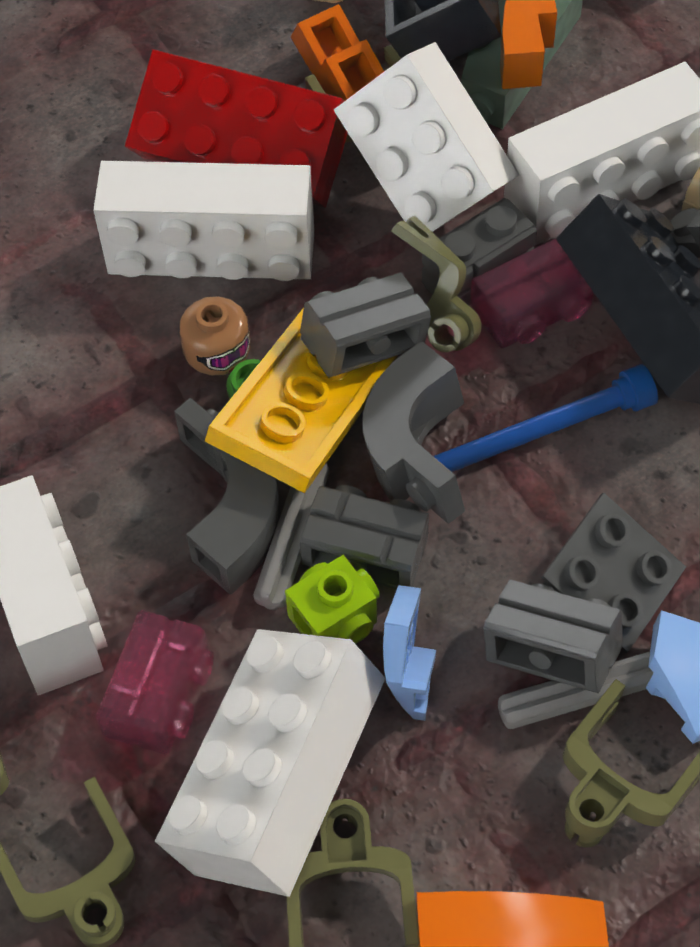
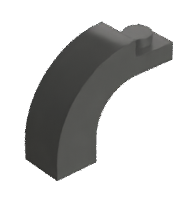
(398, 415)
(240, 529)

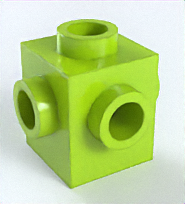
(334, 601)

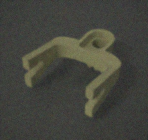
(444, 304)
(607, 792)
(353, 855)
(86, 893)

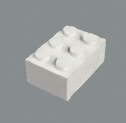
(426, 139)
(45, 591)

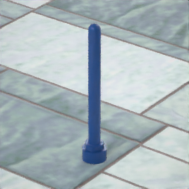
(631, 390)

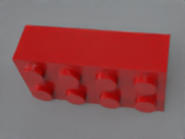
(233, 117)

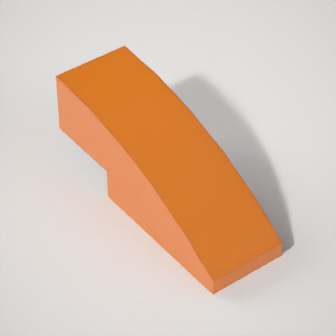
(525, 33)
(335, 53)
(508, 920)

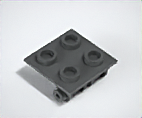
(617, 563)

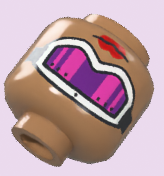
(214, 335)

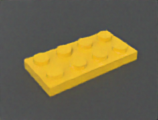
(291, 413)

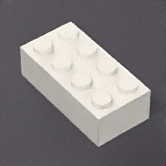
(610, 147)
(205, 219)
(272, 761)

